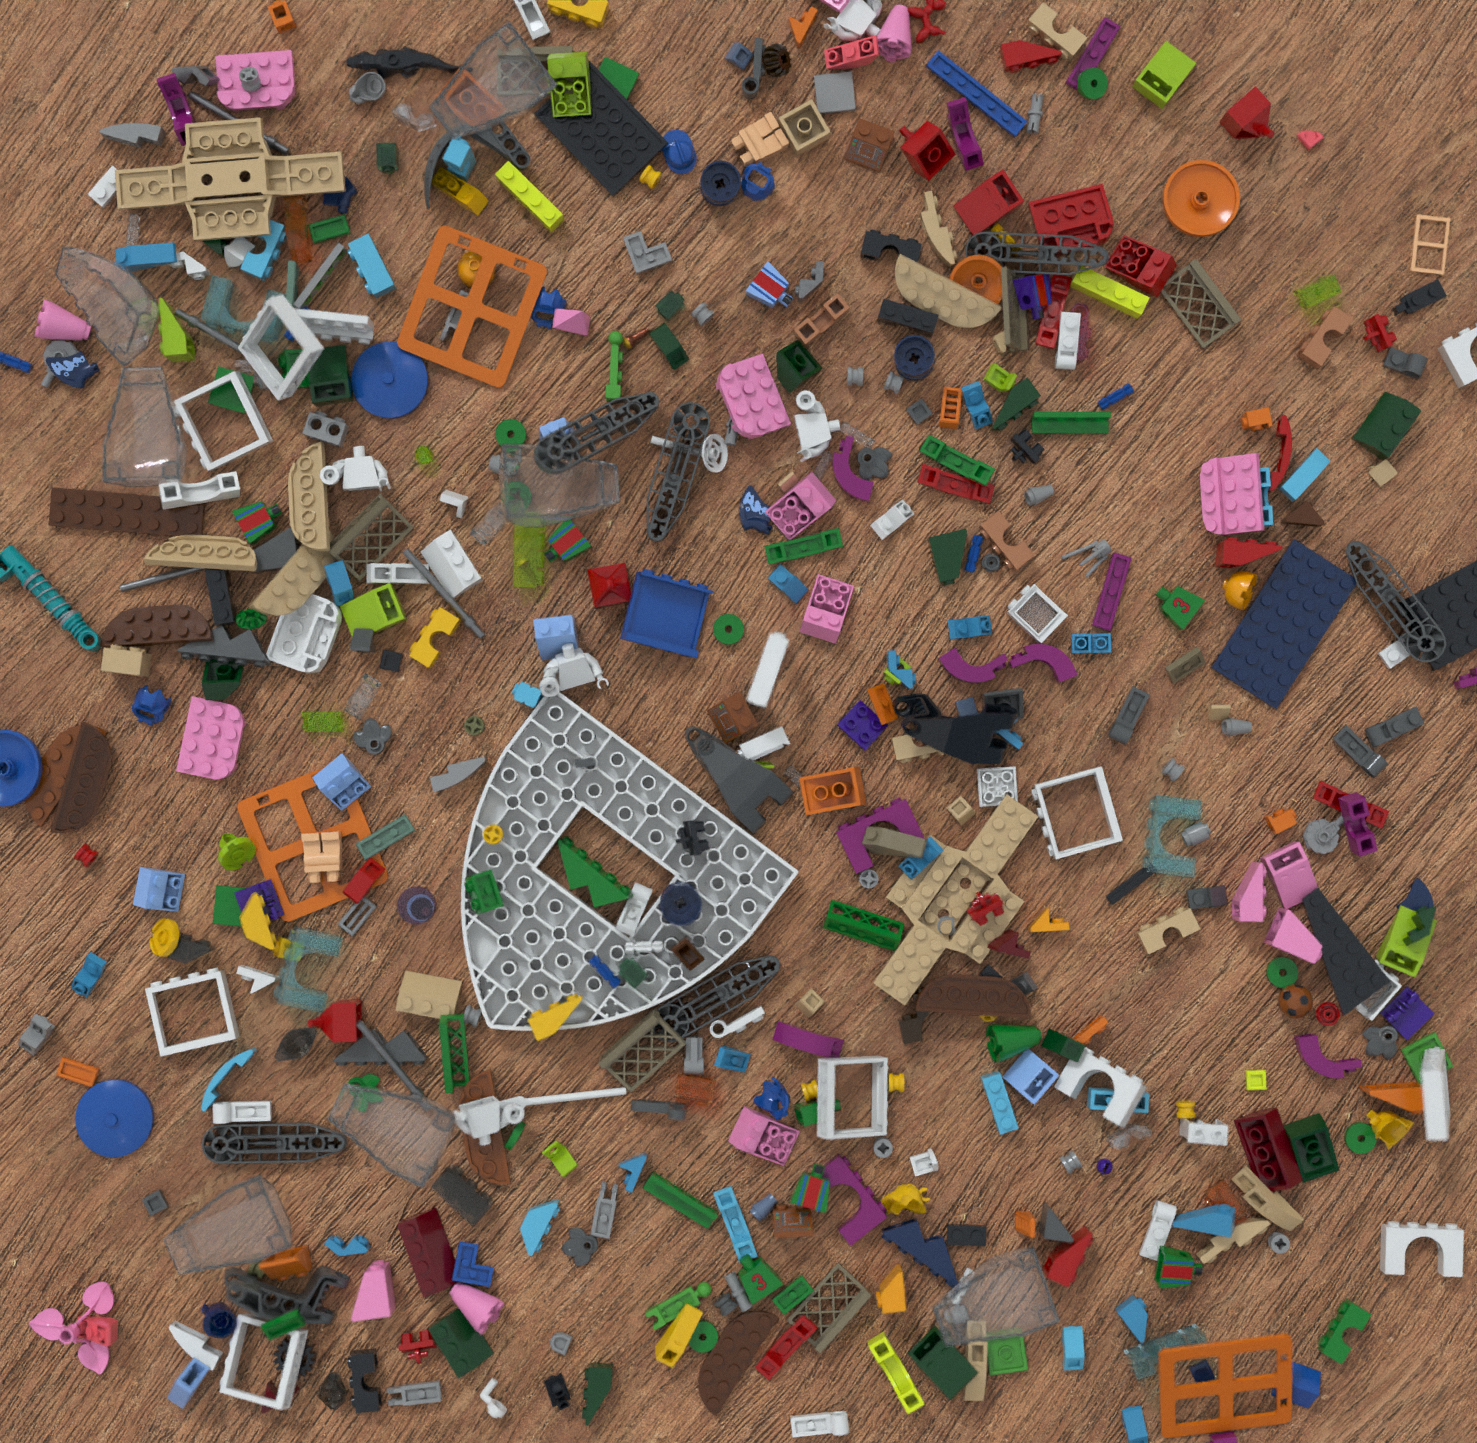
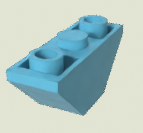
(537, 1223)

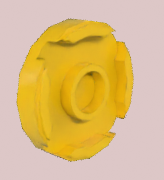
(164, 937)

